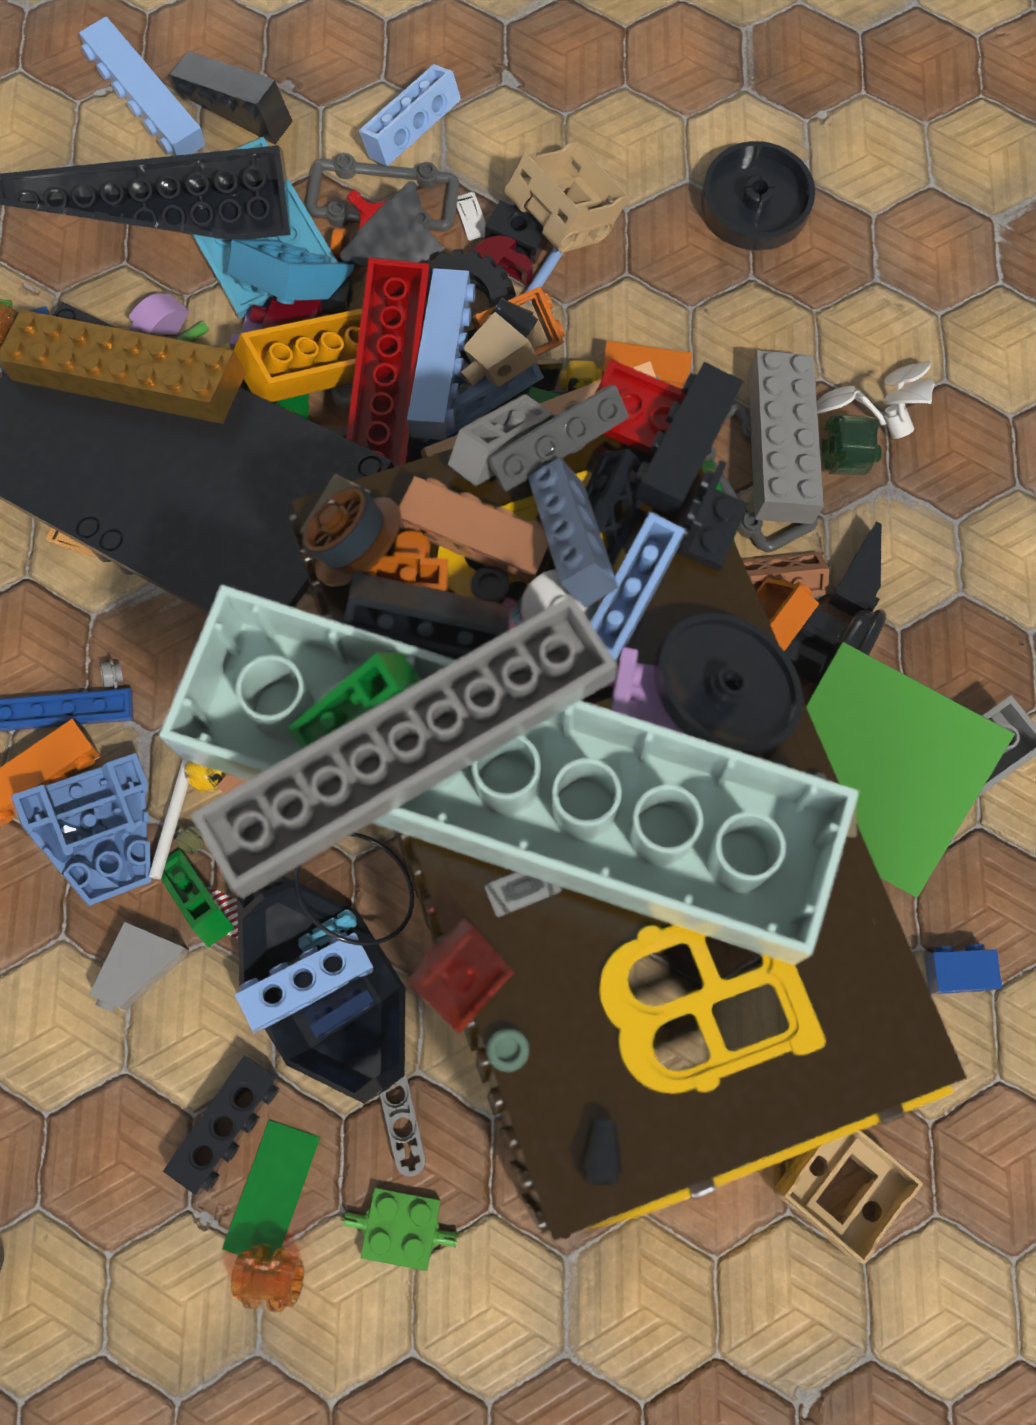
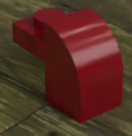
(504, 252)

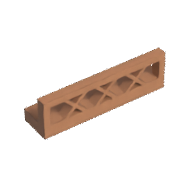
(793, 569)

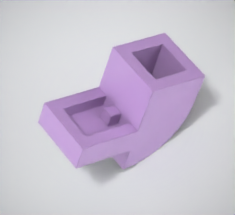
(158, 315)

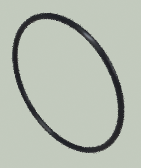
(358, 942)

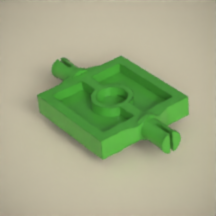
(400, 1229)

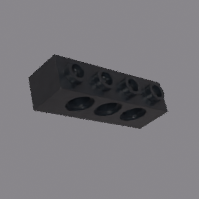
(184, 1165)

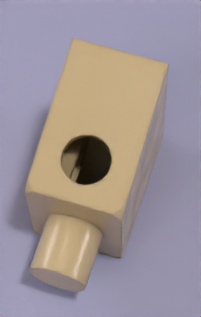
(497, 353)

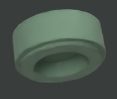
(507, 1050)

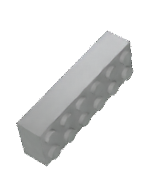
(785, 438)

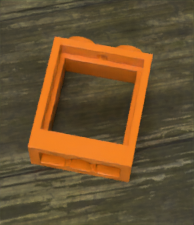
(542, 306)
(786, 607)

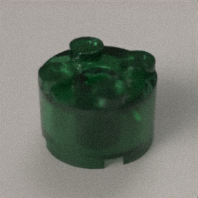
(850, 445)

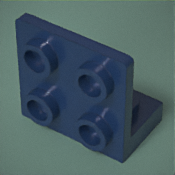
(338, 1006)

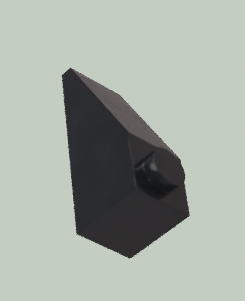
(863, 577)

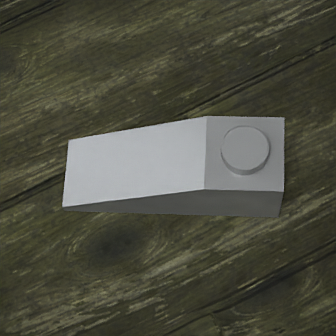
(493, 433)

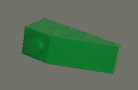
(365, 689)
(195, 899)

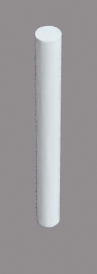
(170, 824)

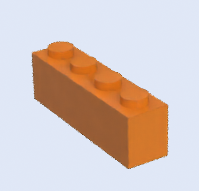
(45, 763)

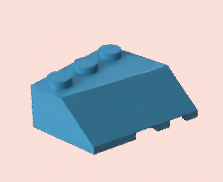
(285, 270)

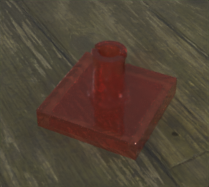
(460, 976)

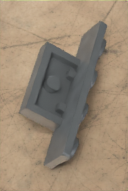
(558, 437)

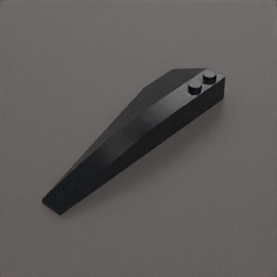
(196, 194)

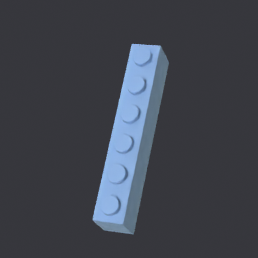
(141, 88)
(440, 353)

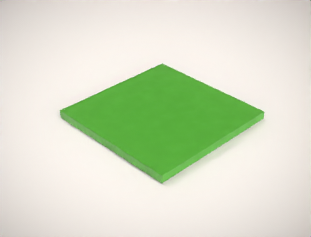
(907, 755)

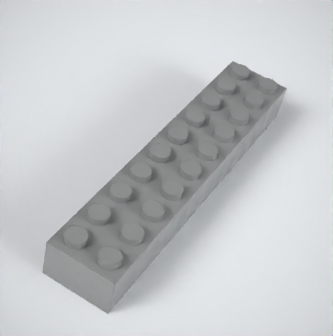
(404, 746)

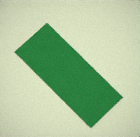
(272, 1189)

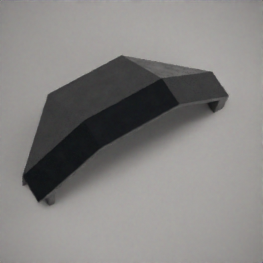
(359, 1055)

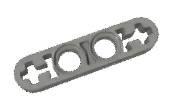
(392, 1113)

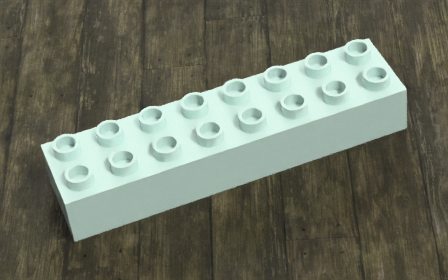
(572, 802)

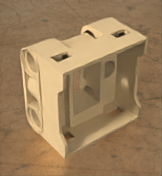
(566, 200)
(888, 1191)

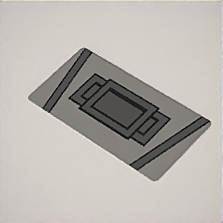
(518, 891)

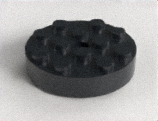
(734, 189)

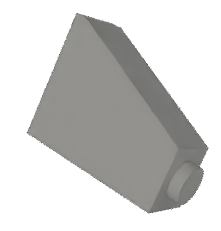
(134, 967)

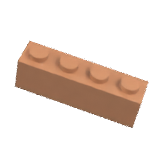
(475, 529)

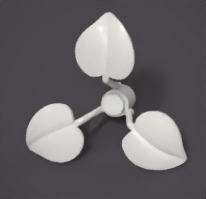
(896, 415)

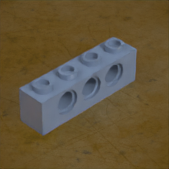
(572, 533)

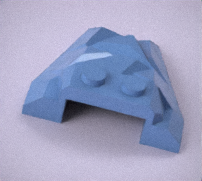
(93, 828)

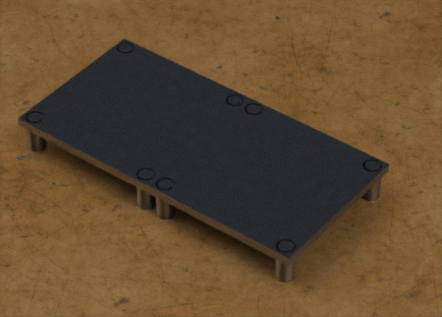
(169, 491)

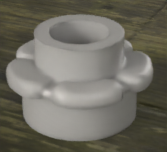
(111, 674)

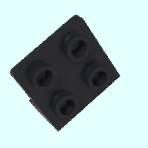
(711, 522)

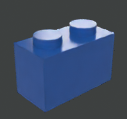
(962, 970)

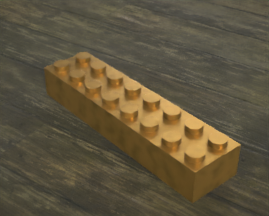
(122, 366)

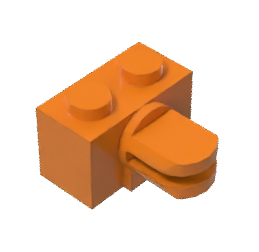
(413, 563)

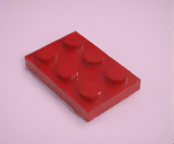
(646, 403)

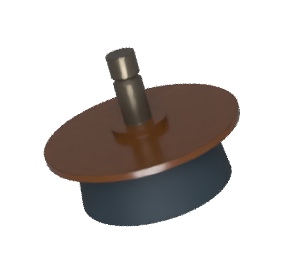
(350, 534)

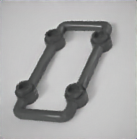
(347, 167)
(749, 526)

